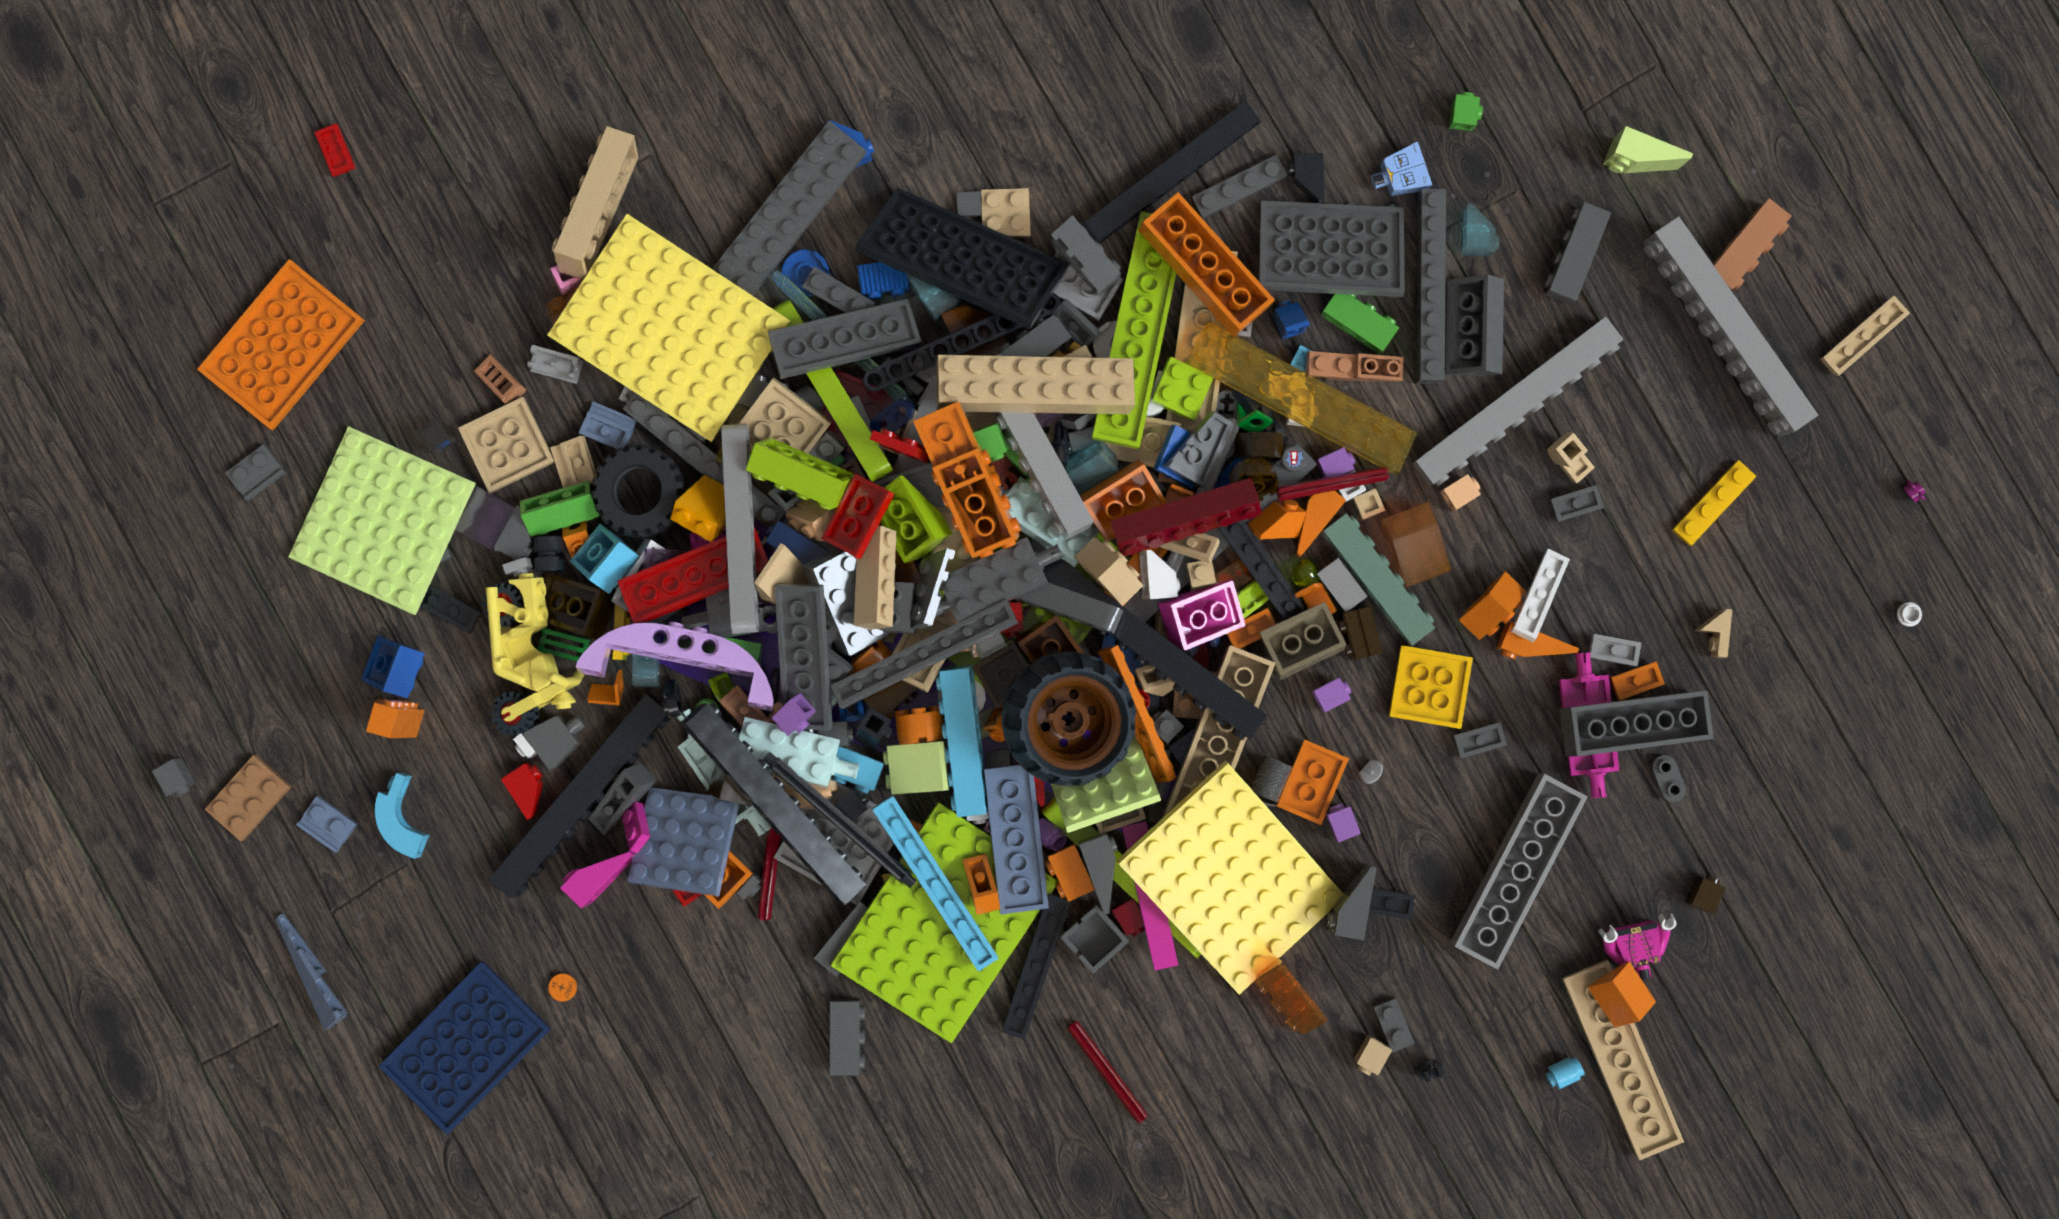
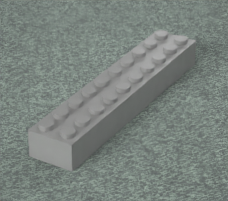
(1729, 328)

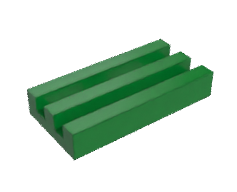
(543, 640)

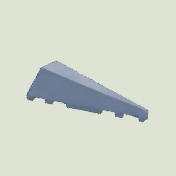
(310, 970)

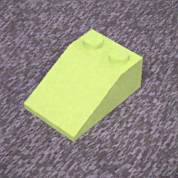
(1639, 152)

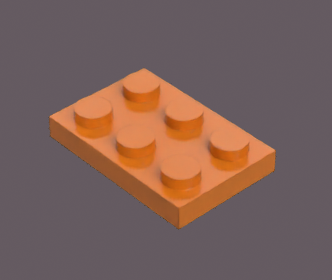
(1312, 782)

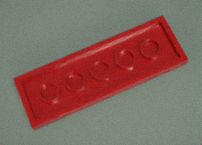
(681, 580)

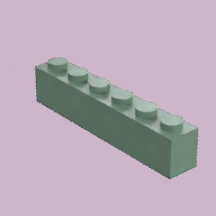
(1378, 580)

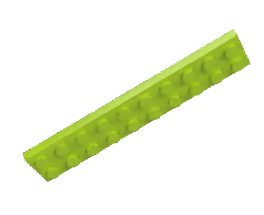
(1139, 337)

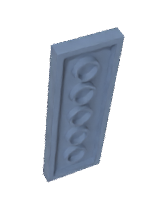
(1015, 839)

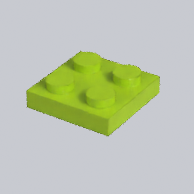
(1181, 389)

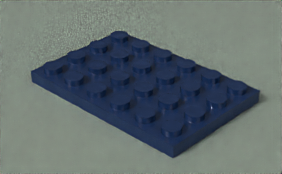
(465, 1047)

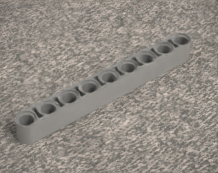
(739, 529)

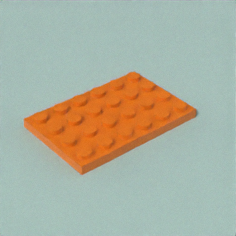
(281, 344)

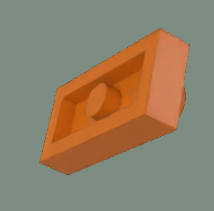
(1250, 632)
(1637, 681)

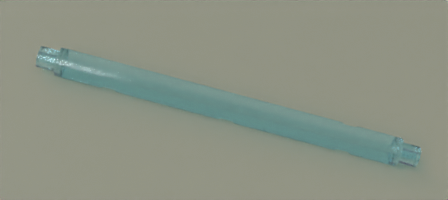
(815, 313)

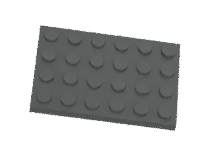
(1331, 248)

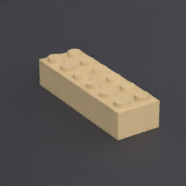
(595, 203)

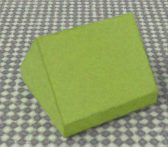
(720, 685)

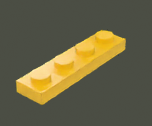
(1713, 503)

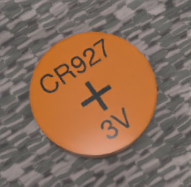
(563, 987)

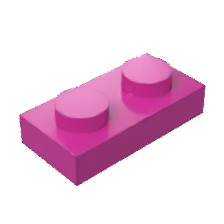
(636, 827)

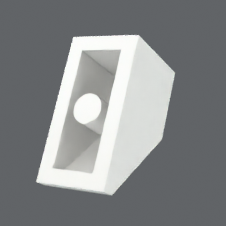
(1157, 577)

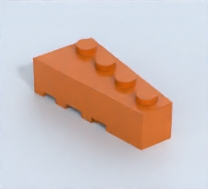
(395, 718)

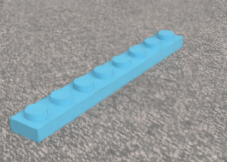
(935, 883)

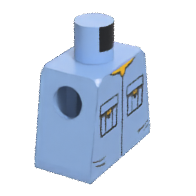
(1403, 172)

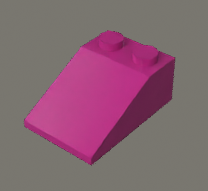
(1201, 615)
(589, 882)

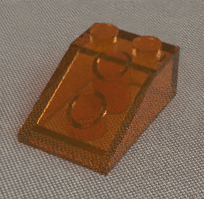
(1416, 544)

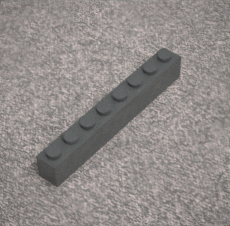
(1430, 286)

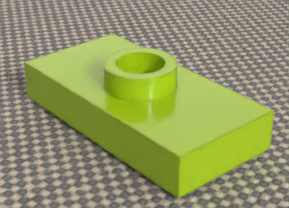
(1251, 598)

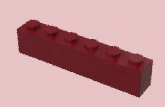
(1186, 517)

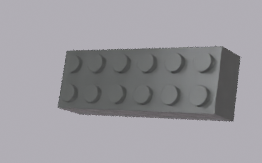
(1636, 723)

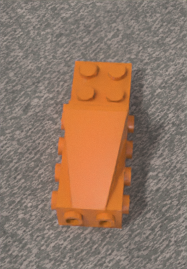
(967, 481)

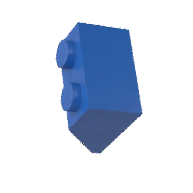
(392, 667)

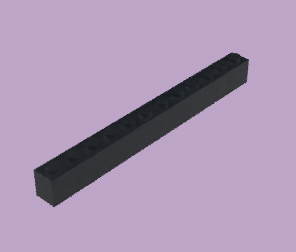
(1165, 657)

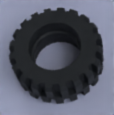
(616, 469)

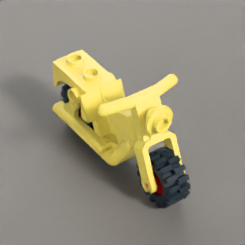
(517, 659)

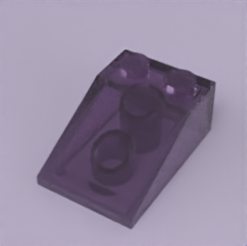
(484, 517)

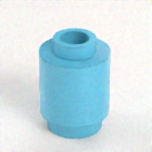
(1564, 1072)

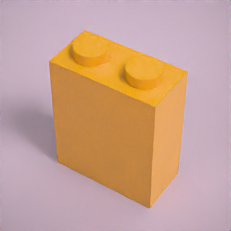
(702, 509)

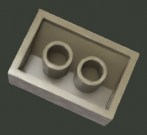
(1302, 640)

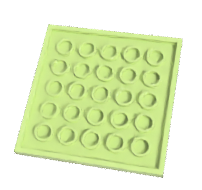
(382, 520)

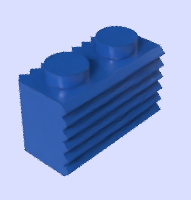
(881, 279)

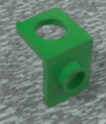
(1245, 423)

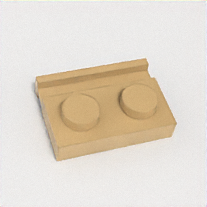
(574, 461)

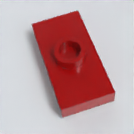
(335, 150)

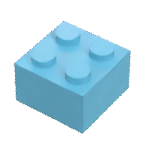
(604, 558)

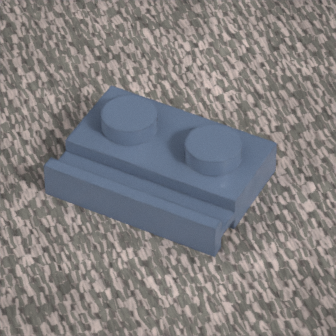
(608, 426)
(327, 824)

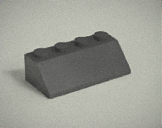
(1474, 326)

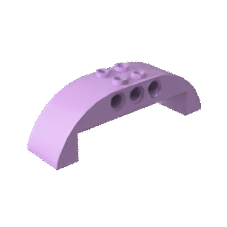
(641, 638)

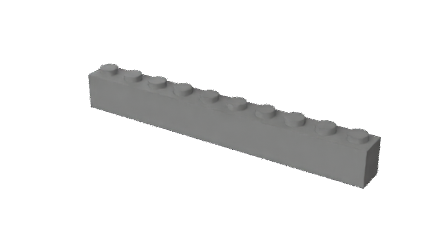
(1516, 402)

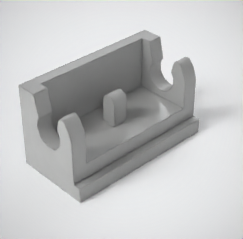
(555, 364)
(1342, 584)

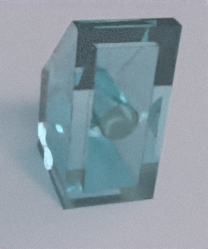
(1478, 234)

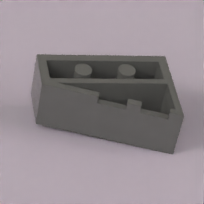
(1085, 256)

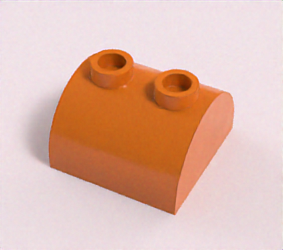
(734, 878)

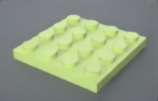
(1120, 791)

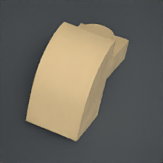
(1569, 454)

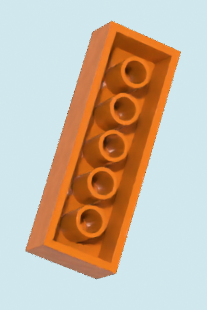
(1206, 264)

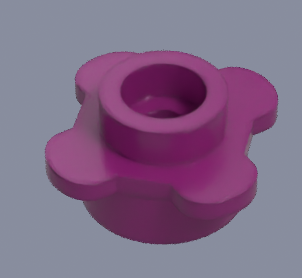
(1914, 491)

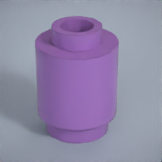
(1051, 835)

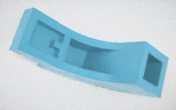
(391, 821)

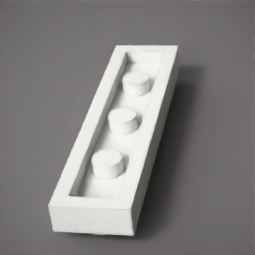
(1540, 595)

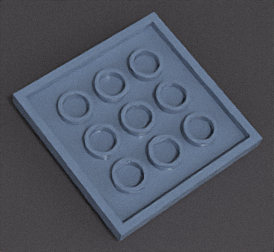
(685, 843)

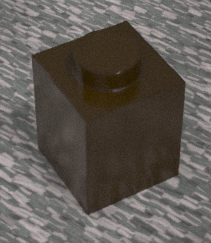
(1706, 894)

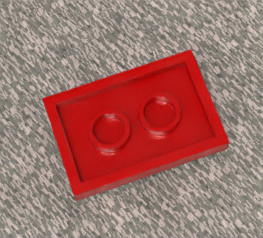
(903, 446)
(857, 516)

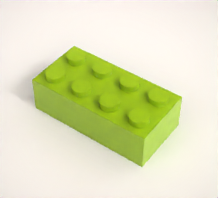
(799, 472)

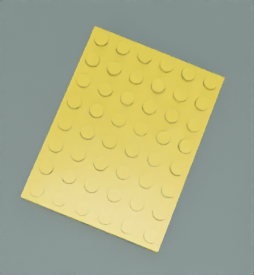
(668, 327)
(1231, 877)

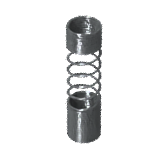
(1271, 780)

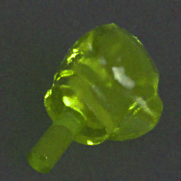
(1305, 573)

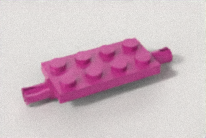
(1588, 690)

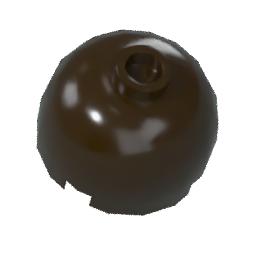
(1261, 472)

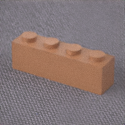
(1750, 242)

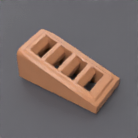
(510, 391)

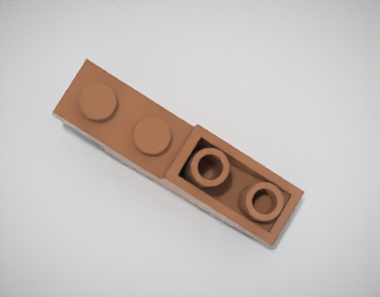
(1354, 367)

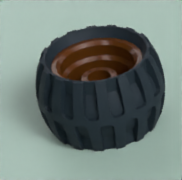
(1110, 726)

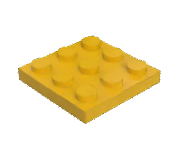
(1430, 687)

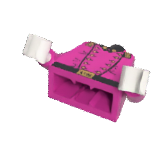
(1638, 943)

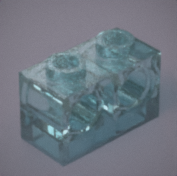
(646, 670)

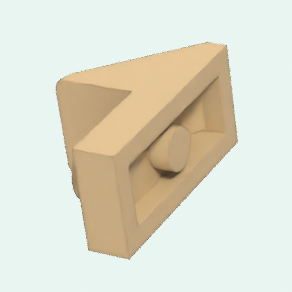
(1720, 627)

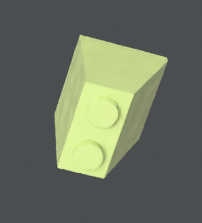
(917, 767)

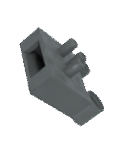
(719, 616)

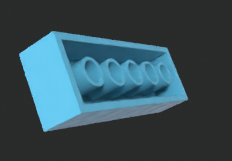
(964, 739)

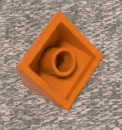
(1622, 995)

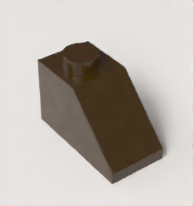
(1259, 445)

